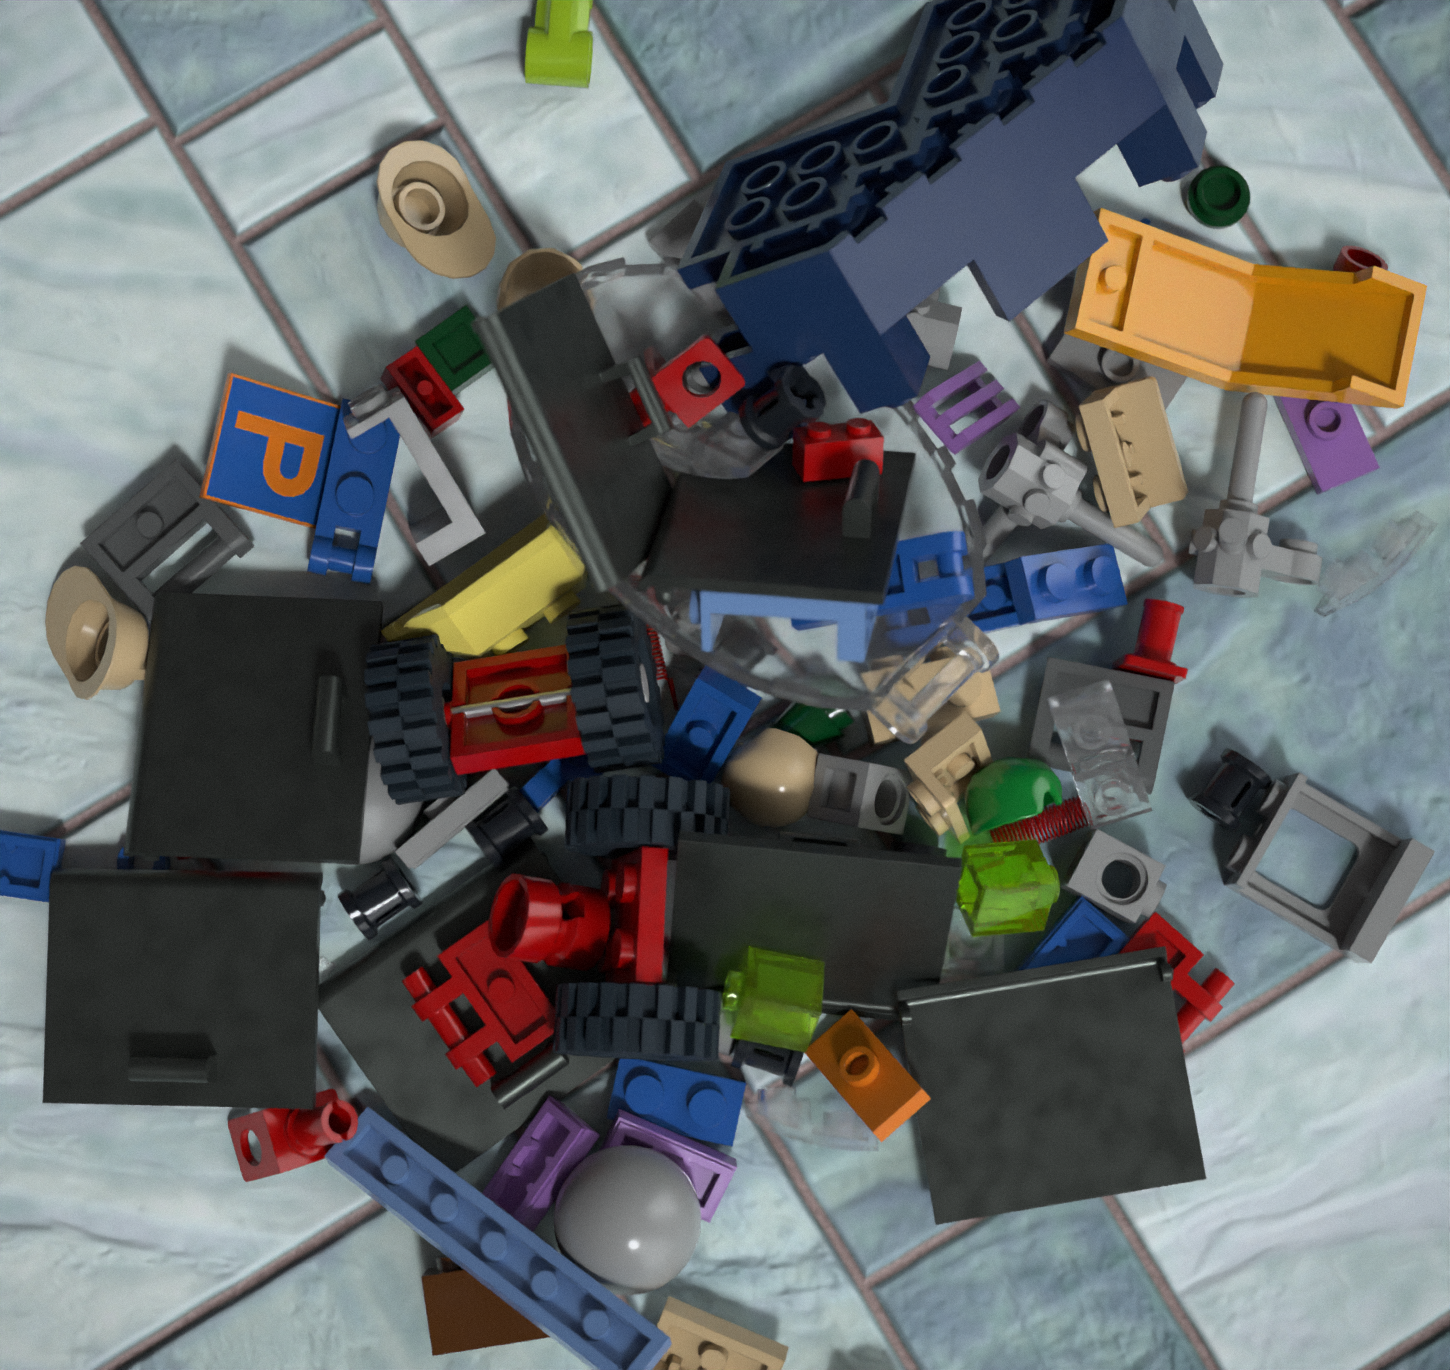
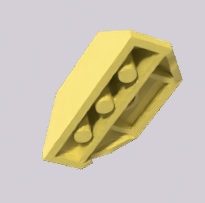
(500, 596)

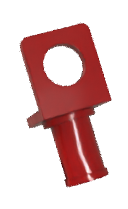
(675, 394)
(1155, 644)
(292, 1135)

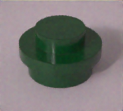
(1218, 197)

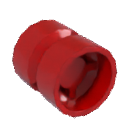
(549, 922)

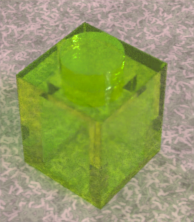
(1006, 888)
(775, 999)

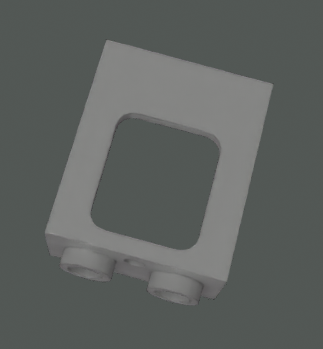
(454, 522)
(1371, 892)

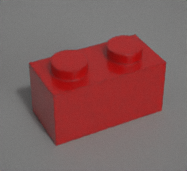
(424, 391)
(832, 450)

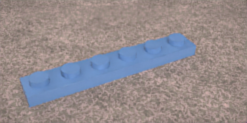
(496, 1249)

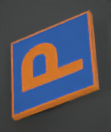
(270, 451)

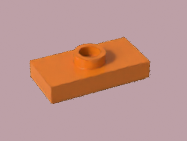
(867, 1075)

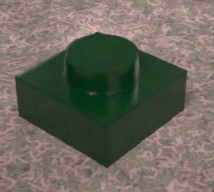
(456, 351)

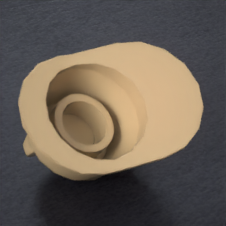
(433, 210)
(93, 635)

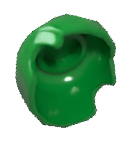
(1009, 792)

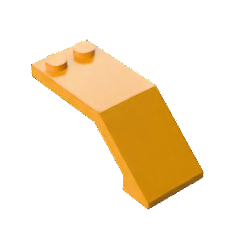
(1245, 321)

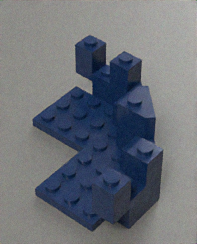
(962, 167)

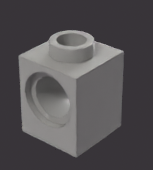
(860, 794)
(1086, 872)

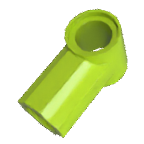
(560, 44)

